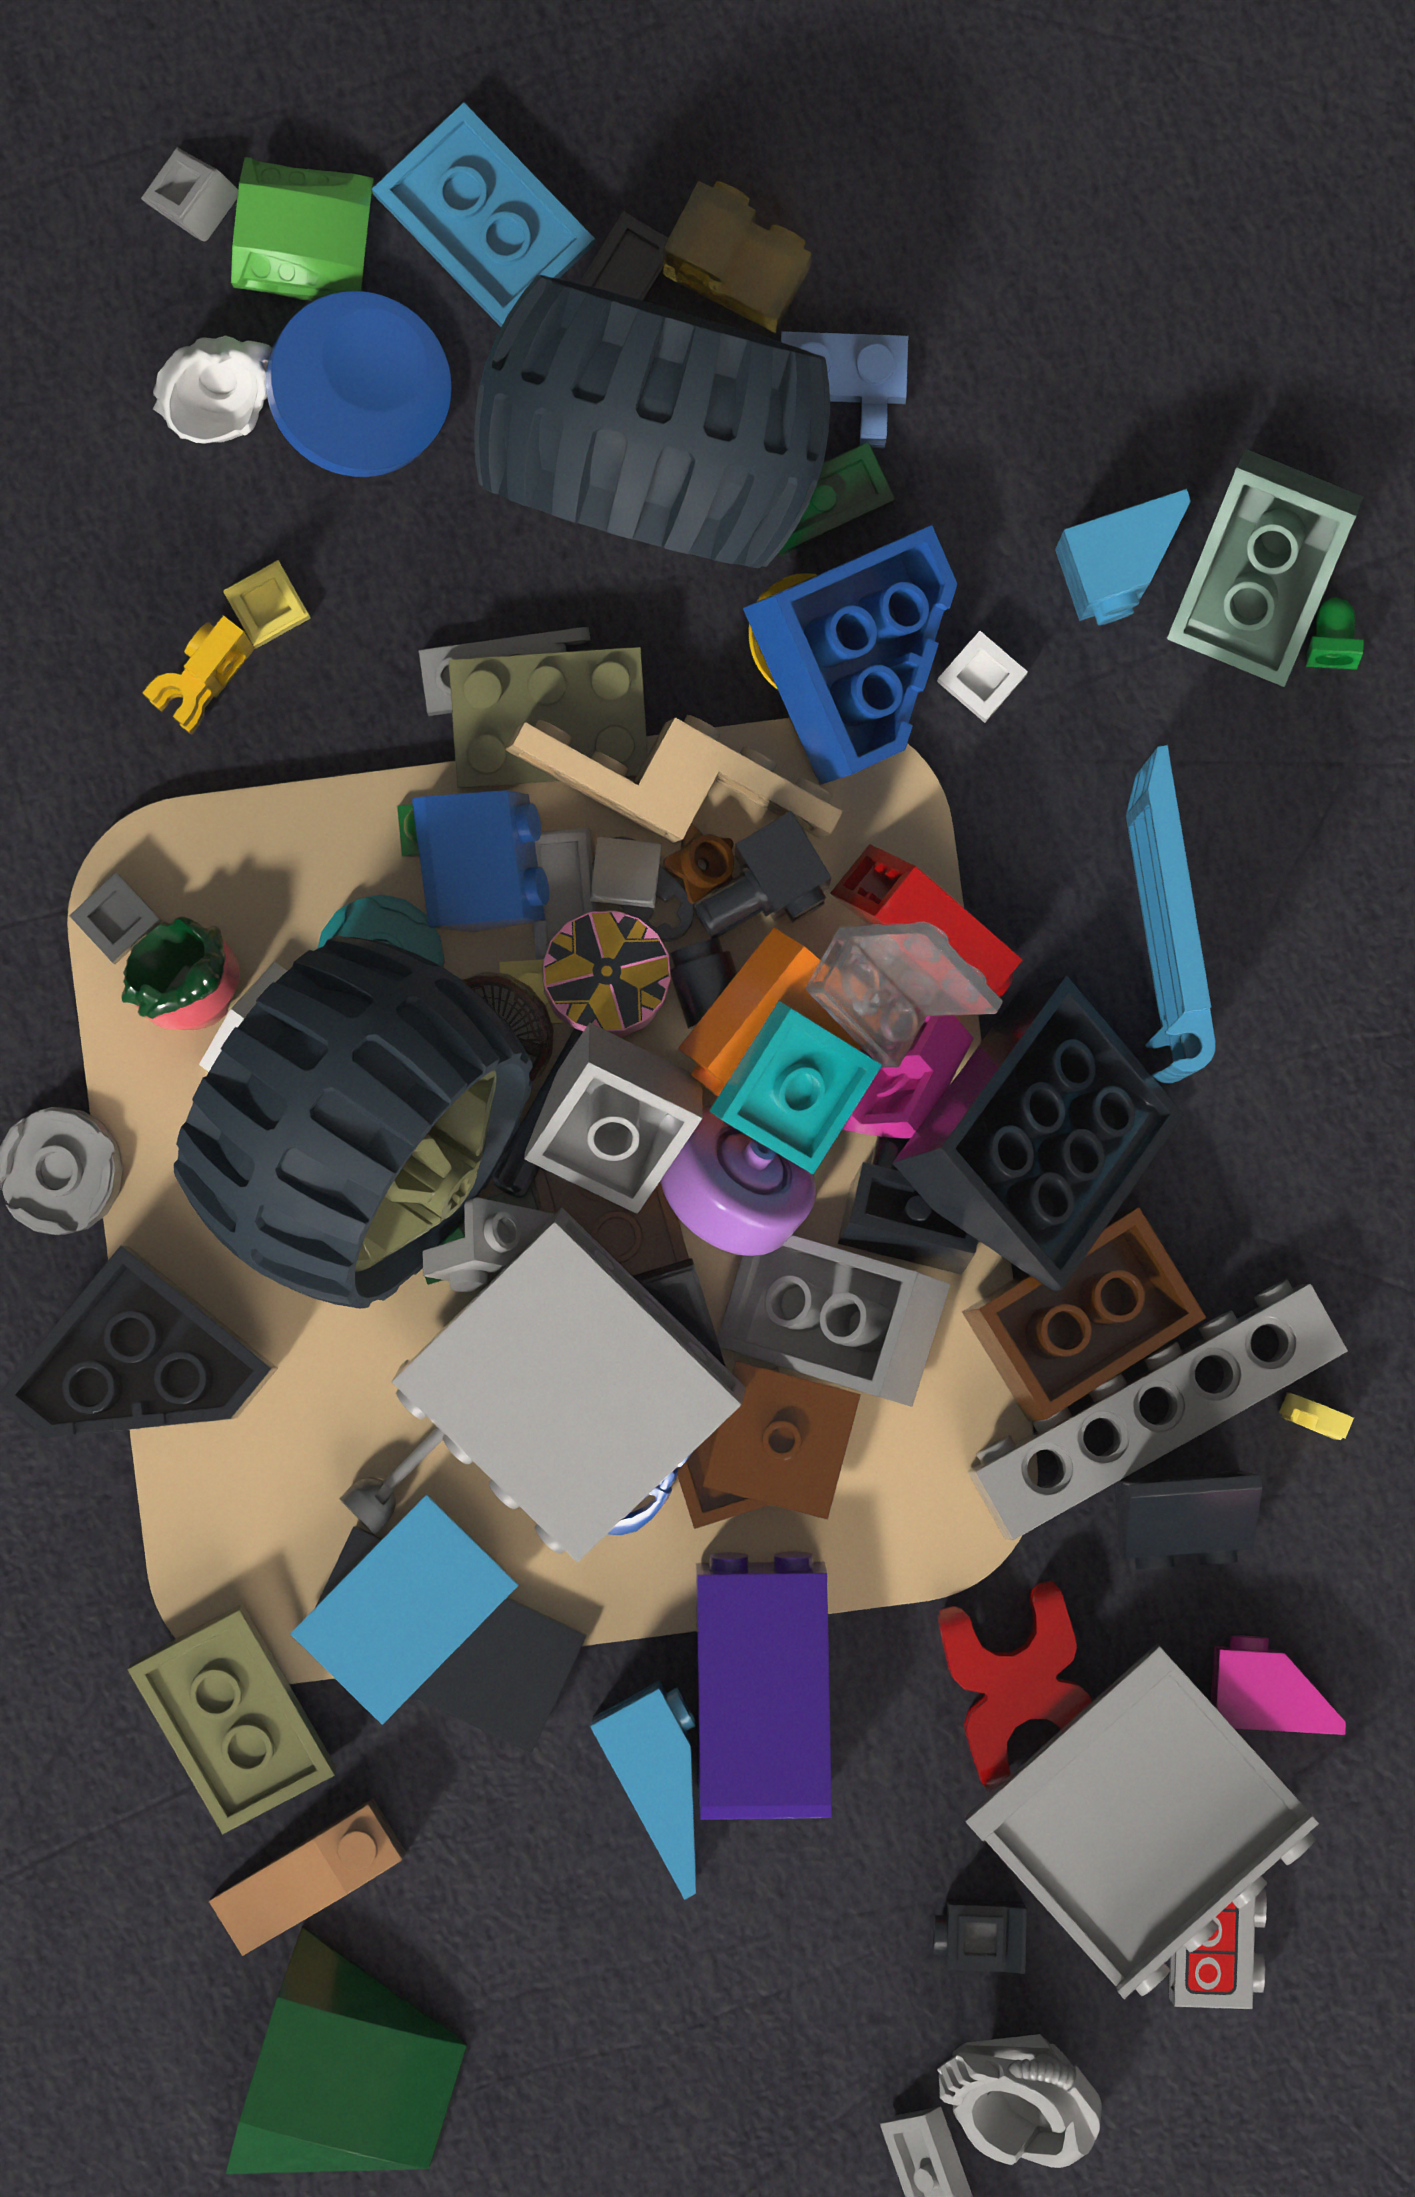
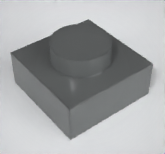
(115, 918)

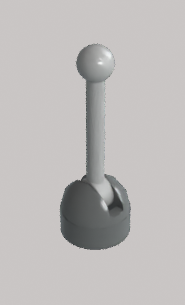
(374, 1499)

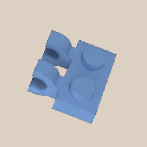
(861, 371)

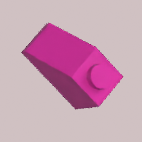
(1267, 1691)

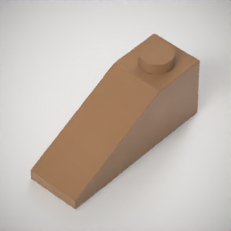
(309, 1877)

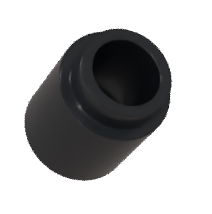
(700, 977)

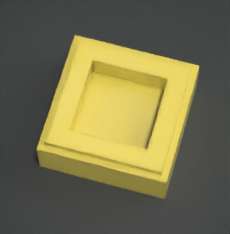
(266, 604)

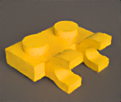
(214, 660)

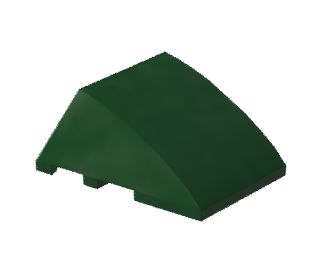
(344, 2074)

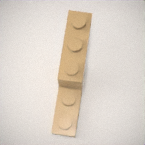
(674, 777)

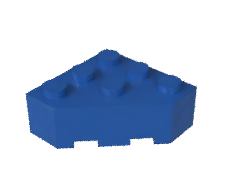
(857, 650)

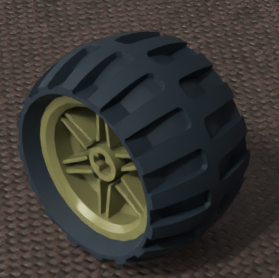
(651, 422)

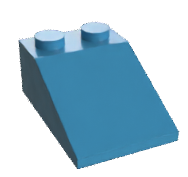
(653, 1760)

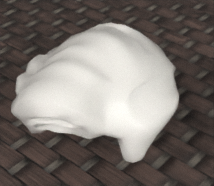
(213, 389)

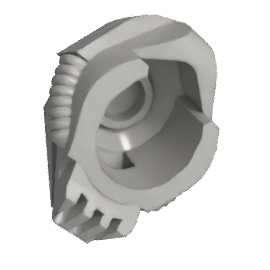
(1021, 2100)

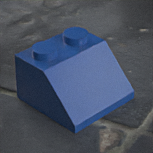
(480, 860)

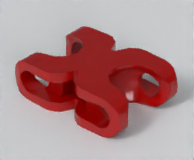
(1014, 1683)

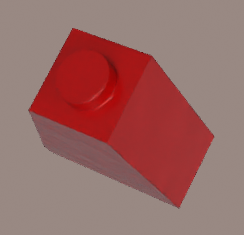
(897, 892)

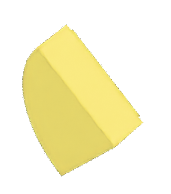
(1315, 1416)

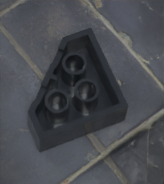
(135, 1359)

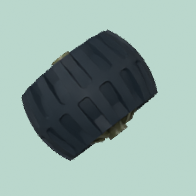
(352, 1120)

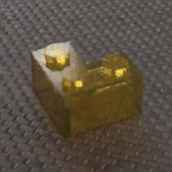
(732, 259)

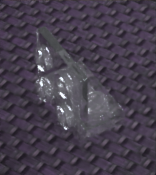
(891, 978)

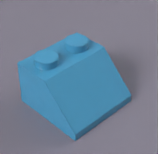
(1117, 555)

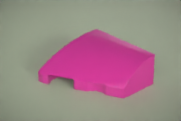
(906, 1094)

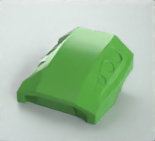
(300, 230)

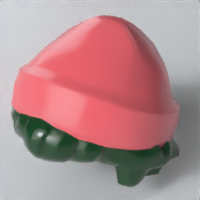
(181, 975)

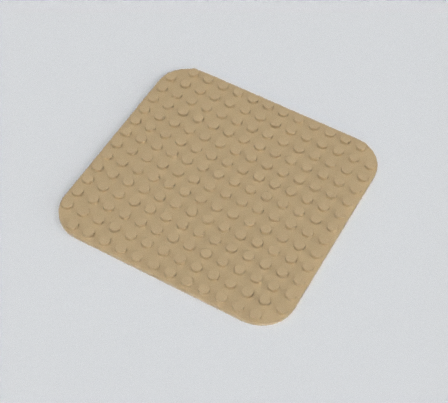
(254, 1499)

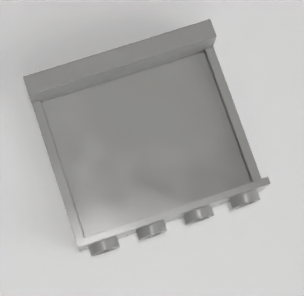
(569, 1387)
(1143, 1822)

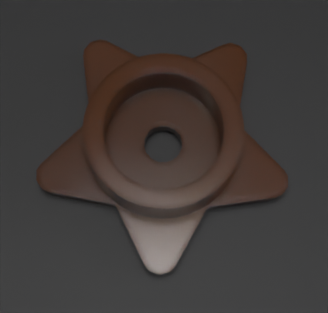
(716, 854)

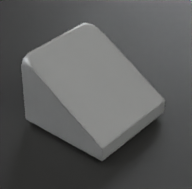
(191, 194)
(625, 872)

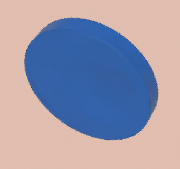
(358, 384)

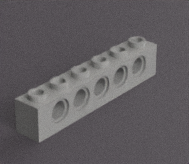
(1305, 1344)

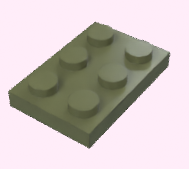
(584, 693)
(232, 1719)

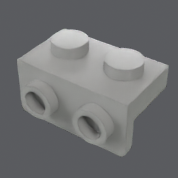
(491, 1241)

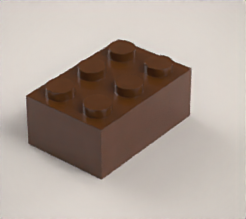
(1105, 1319)

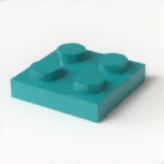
(795, 1087)

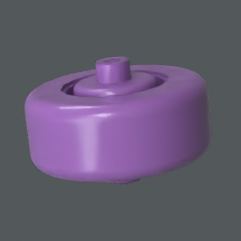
(737, 1190)

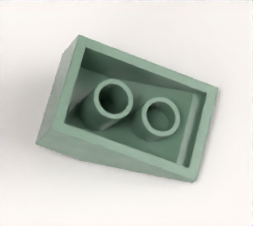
(1265, 567)

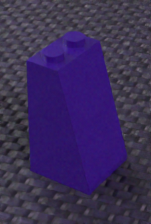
(763, 1688)

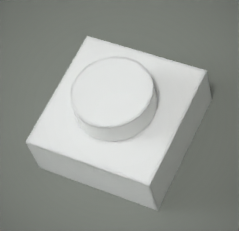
(982, 676)

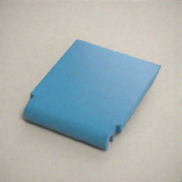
(1169, 920)

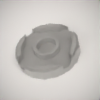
(59, 1170)

